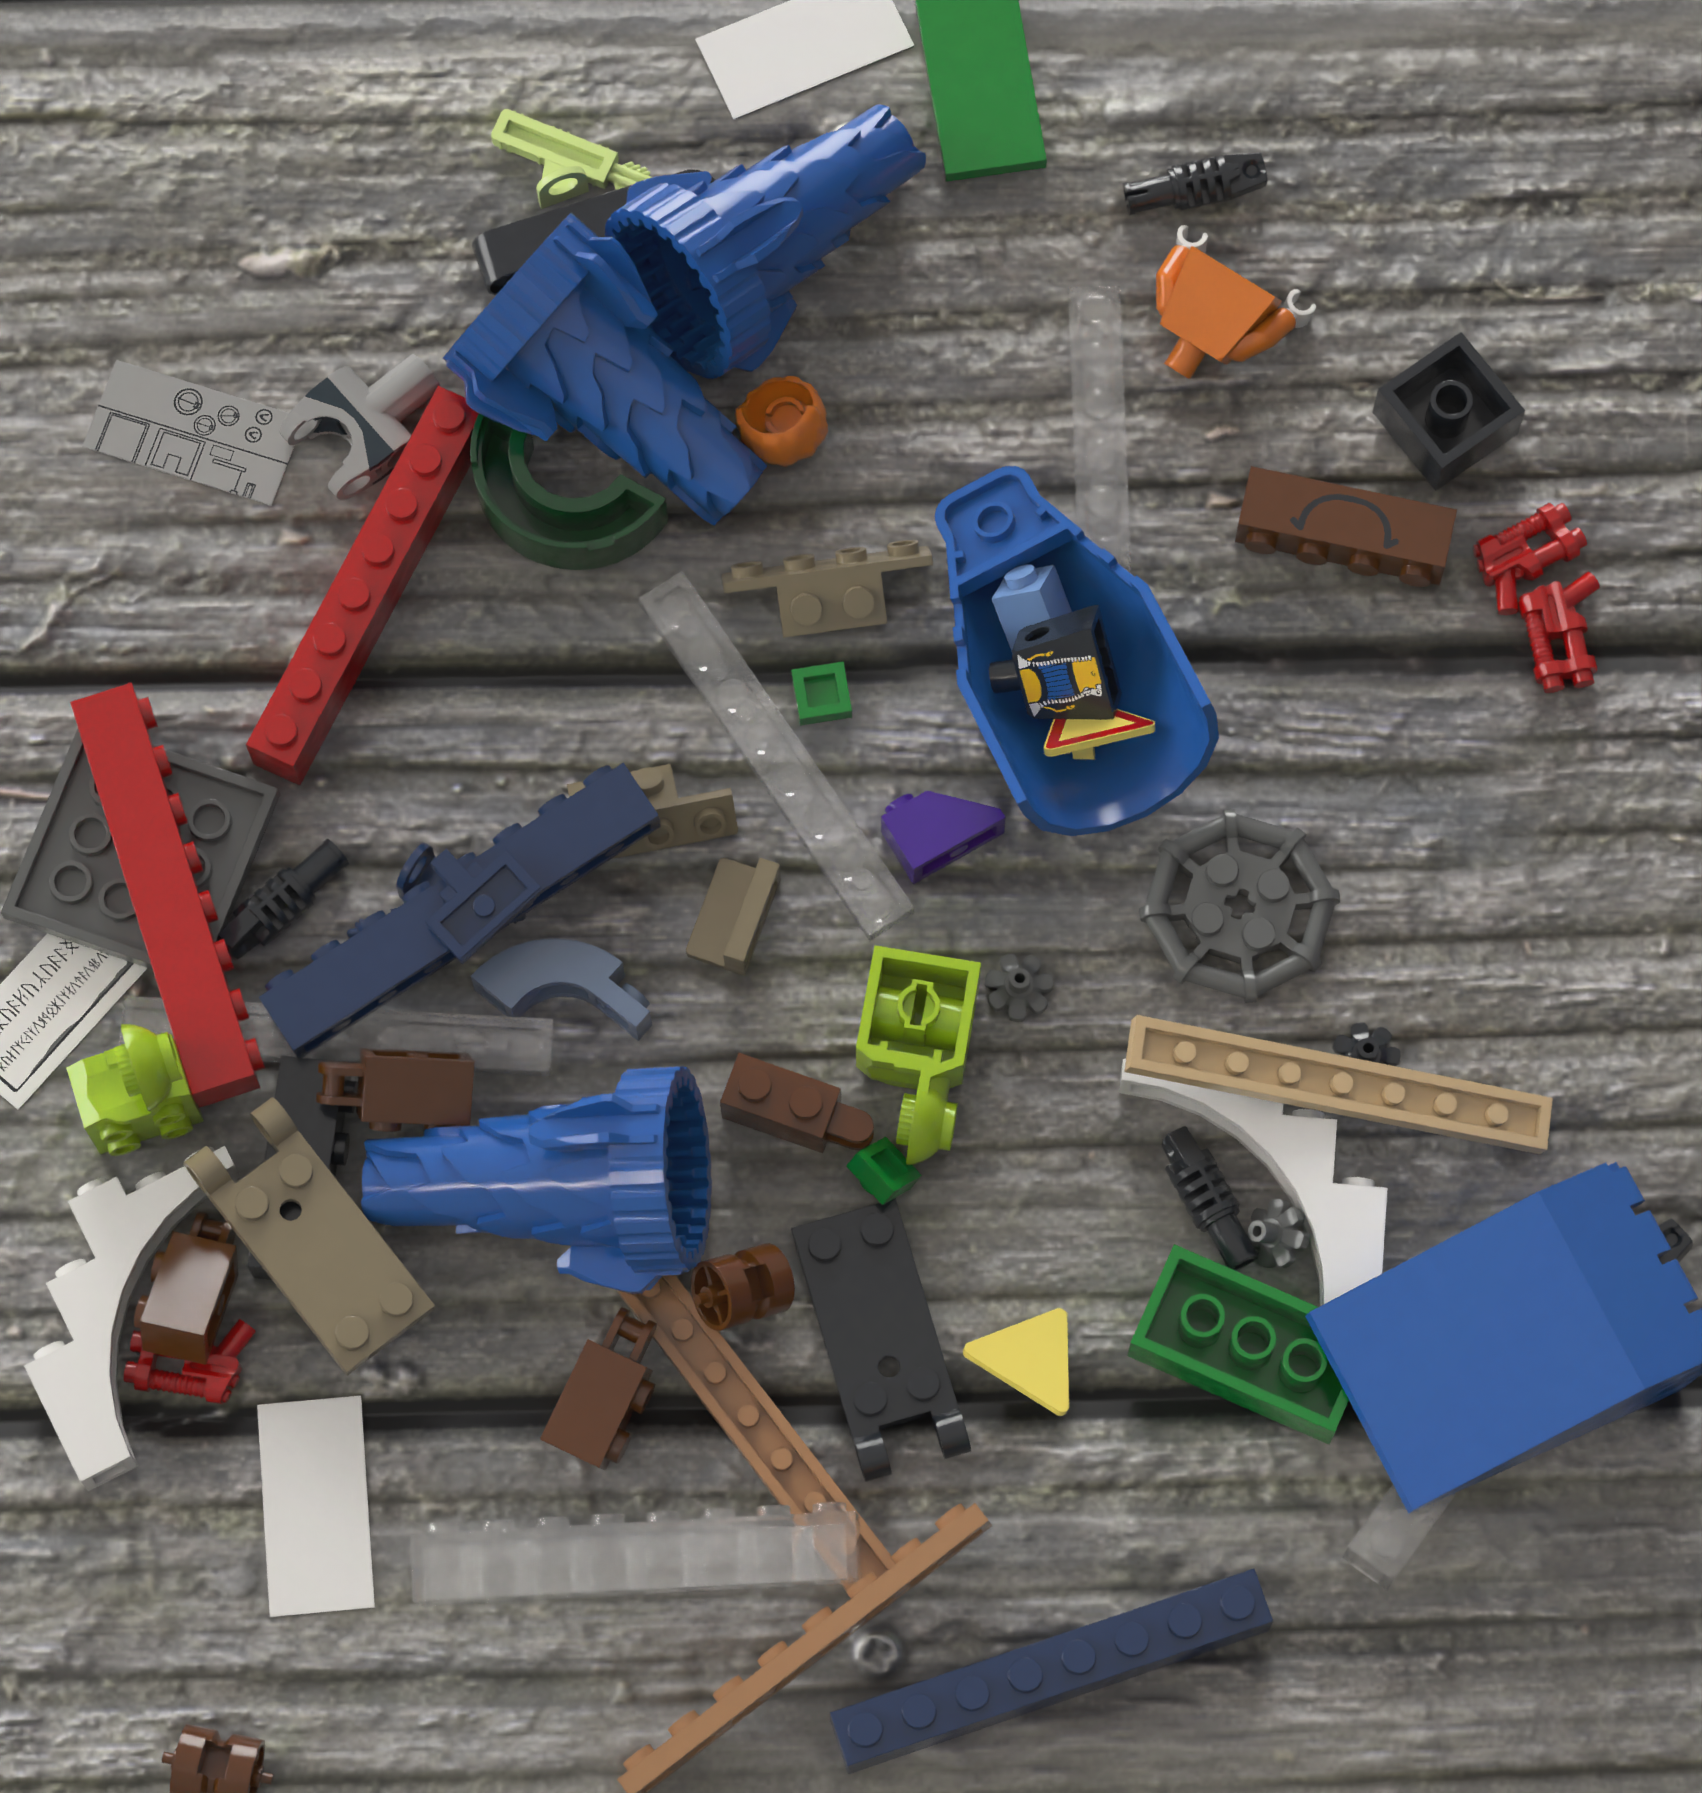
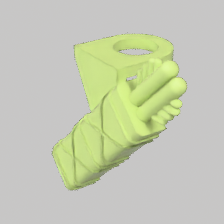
(566, 158)

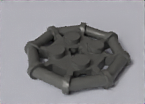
(1255, 932)

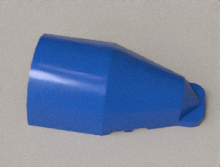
(1006, 525)

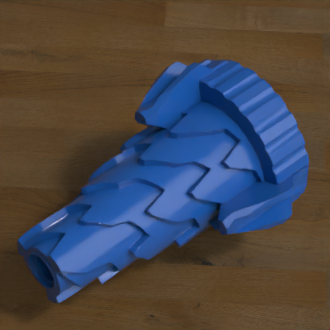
(733, 248)
(578, 351)
(606, 1175)

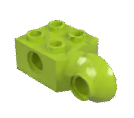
(919, 1039)
(134, 1092)

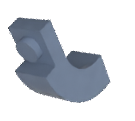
(562, 968)

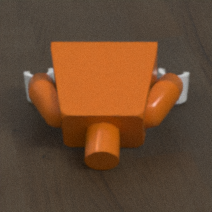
(1217, 309)

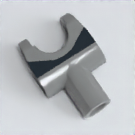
(363, 417)

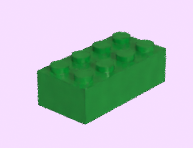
(1239, 1344)

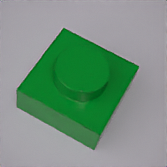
(821, 693)
(883, 1171)

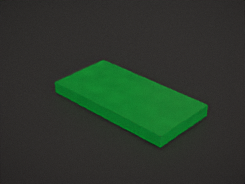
(980, 87)

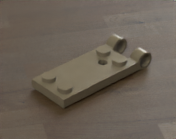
(326, 1259)

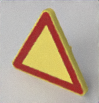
(1083, 735)

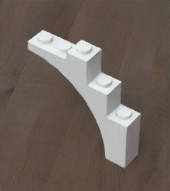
(1299, 1152)
(93, 1297)

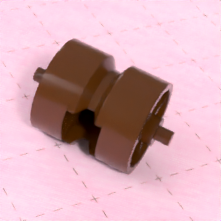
(742, 1286)
(214, 1765)

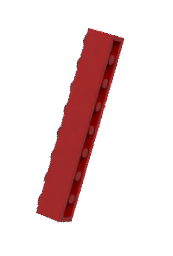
(365, 590)
(166, 895)

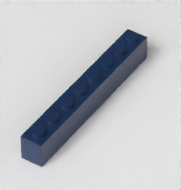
(401, 951)
(1051, 1671)

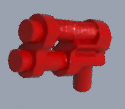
(1509, 558)
(1552, 616)
(209, 1381)

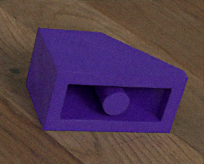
(937, 830)

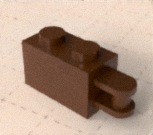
(403, 1088)
(792, 1107)
(189, 1291)
(603, 1395)

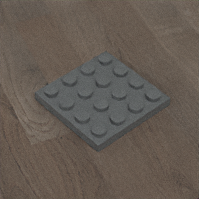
(72, 872)

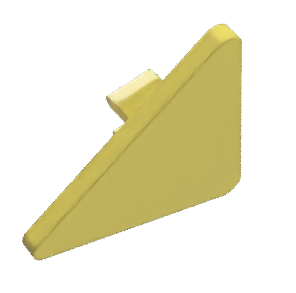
(1029, 1358)

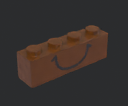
(1345, 527)

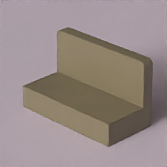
(734, 914)

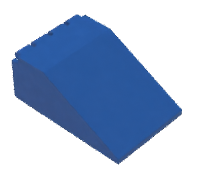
(1514, 1336)

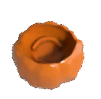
(782, 421)

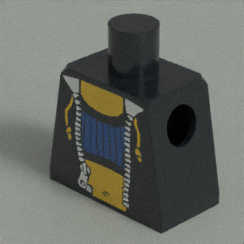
(1062, 668)

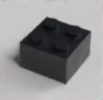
(1448, 411)

